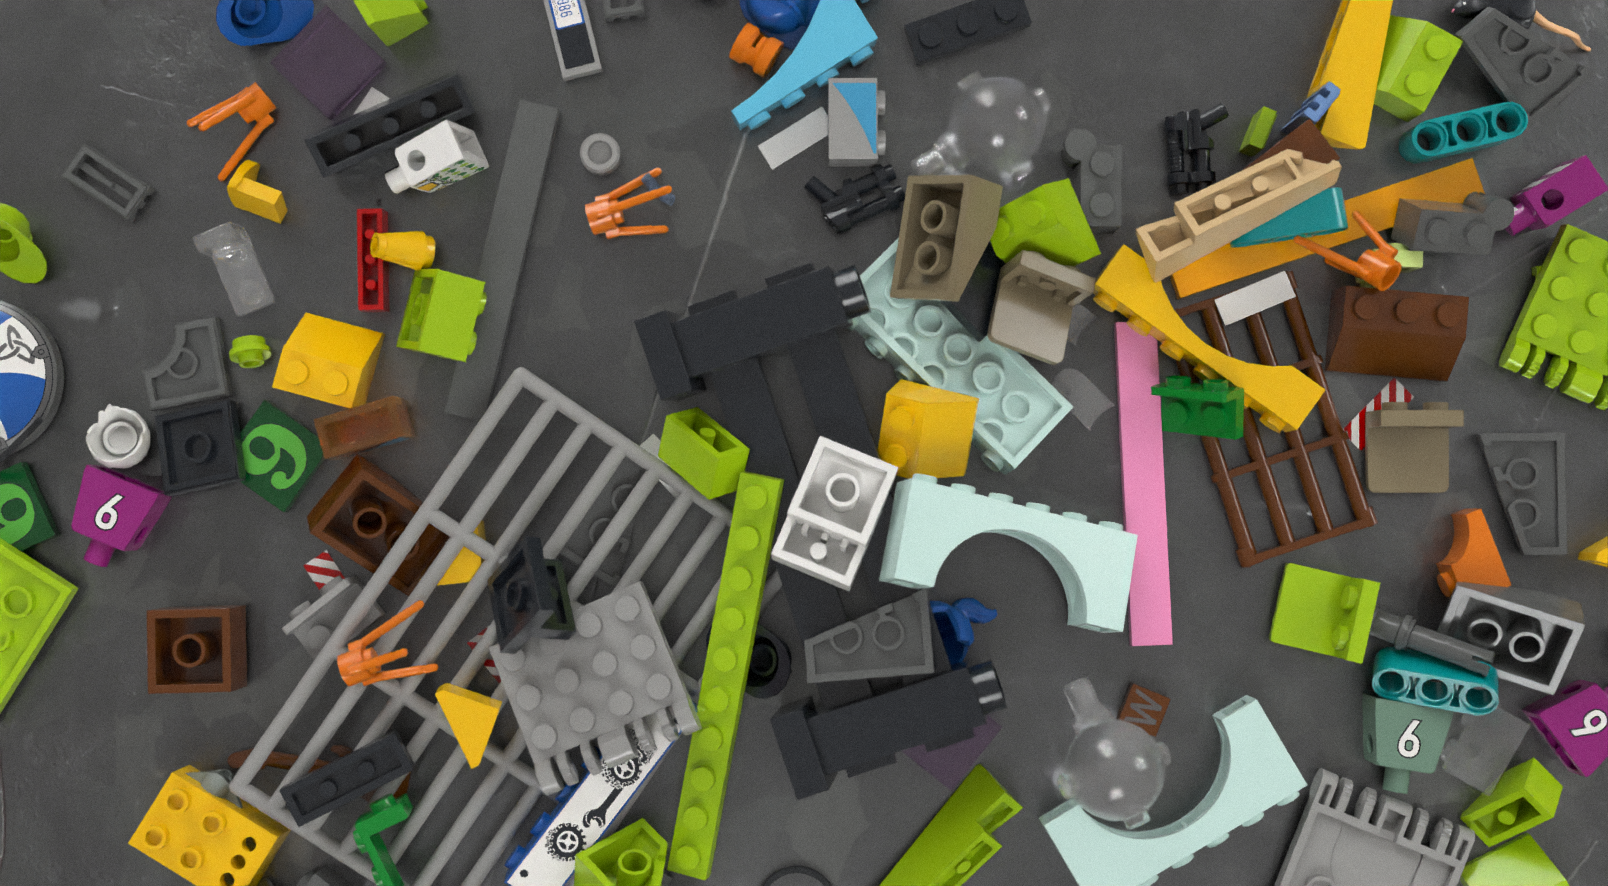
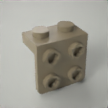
(1036, 305)
(1409, 447)

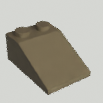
(943, 235)

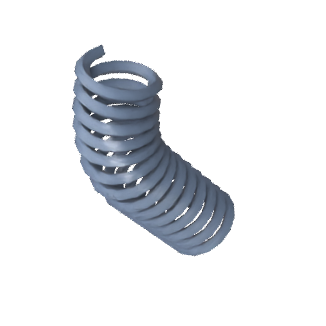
(654, 185)

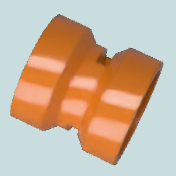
(756, 50)

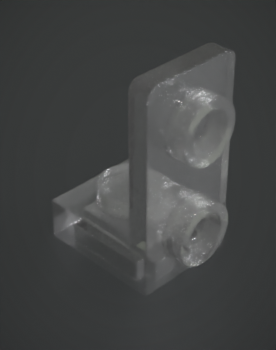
(237, 267)

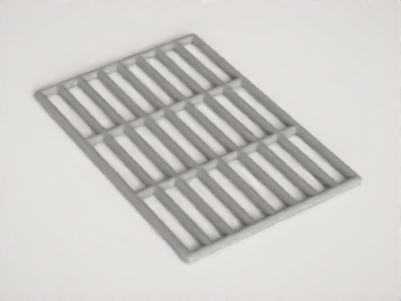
(462, 536)

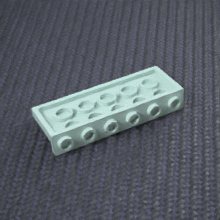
(936, 350)

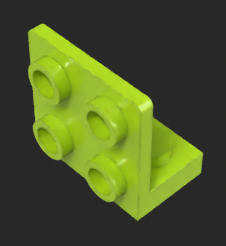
(1324, 612)

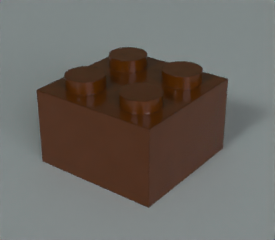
(196, 649)

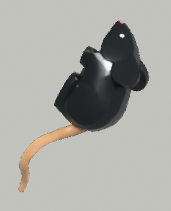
(1520, 11)

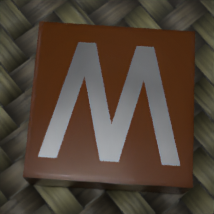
(1143, 708)

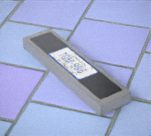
(573, 38)

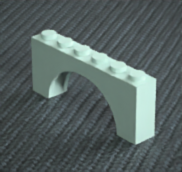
(1088, 557)
(1250, 779)

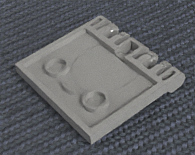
(595, 686)
(1350, 851)

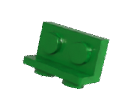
(1201, 409)

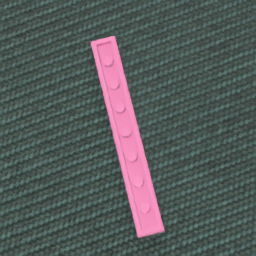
(1143, 485)

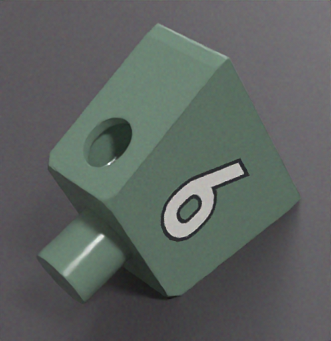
(1402, 738)

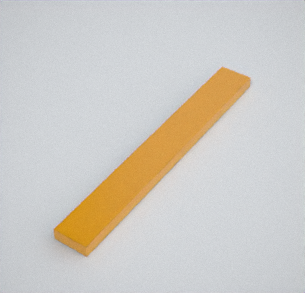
(1377, 207)

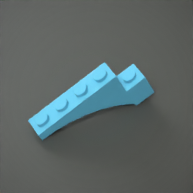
(832, 39)

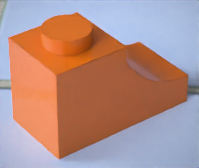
(1472, 554)

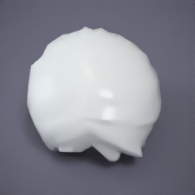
(118, 438)

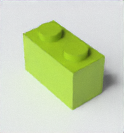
(703, 452)

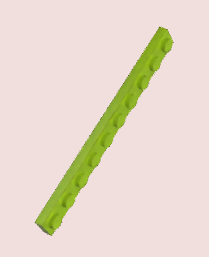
(725, 674)

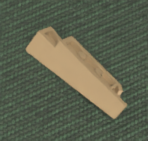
(1231, 210)

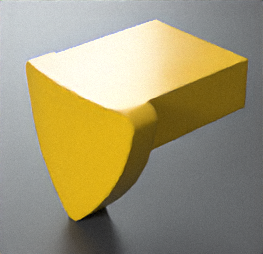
(254, 196)

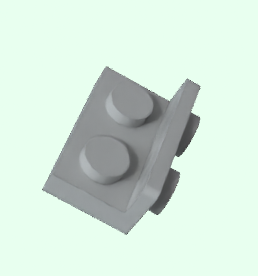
(318, 621)

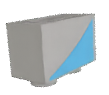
(854, 122)

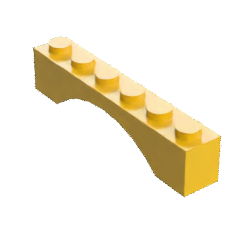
(1276, 392)

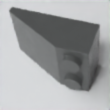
(1524, 627)

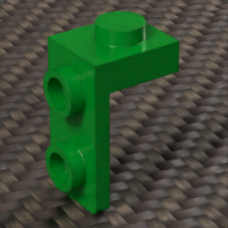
(383, 814)

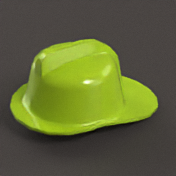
(18, 254)

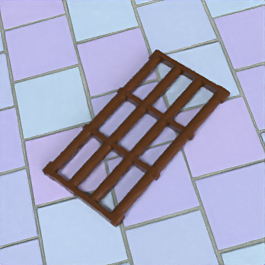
(1297, 450)

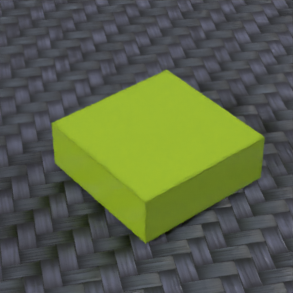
(1258, 131)

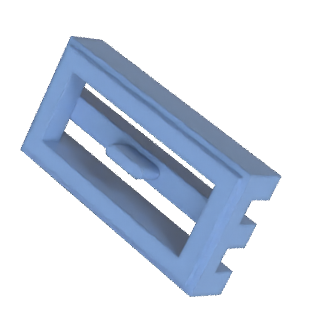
(1313, 107)

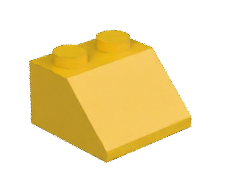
(329, 361)
(927, 430)

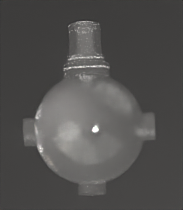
(991, 129)
(1111, 763)

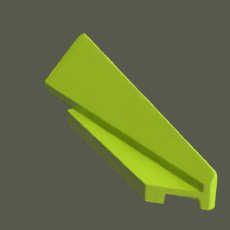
(958, 835)

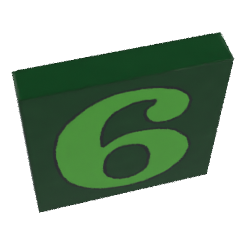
(279, 455)
(23, 510)

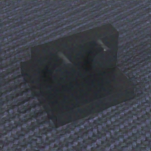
(530, 598)

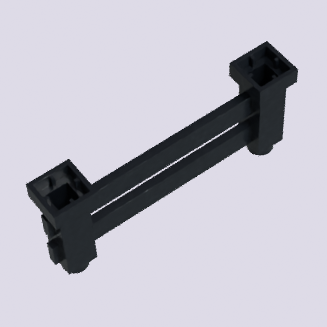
(724, 340)

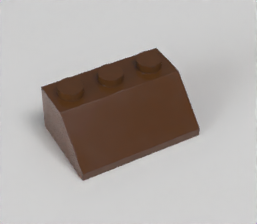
(1395, 333)

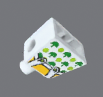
(437, 159)

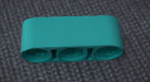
(1480, 128)
(1314, 217)
(1413, 684)

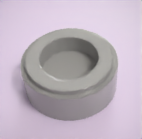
(600, 154)

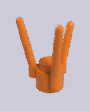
(251, 105)
(607, 211)
(1374, 267)
(363, 664)

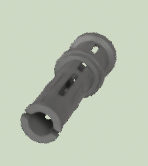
(1406, 633)

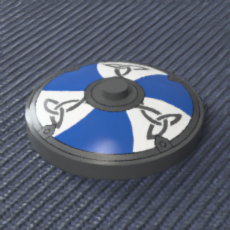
(28, 375)

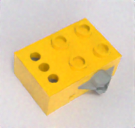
(208, 831)

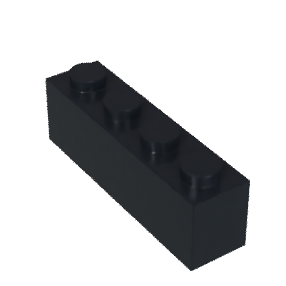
(389, 123)

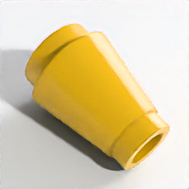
(406, 249)

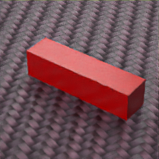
(372, 271)

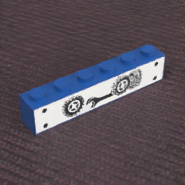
(583, 814)

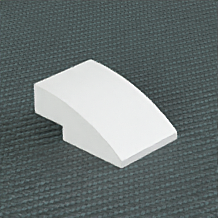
(834, 513)

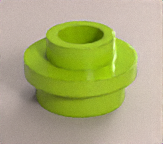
(250, 351)

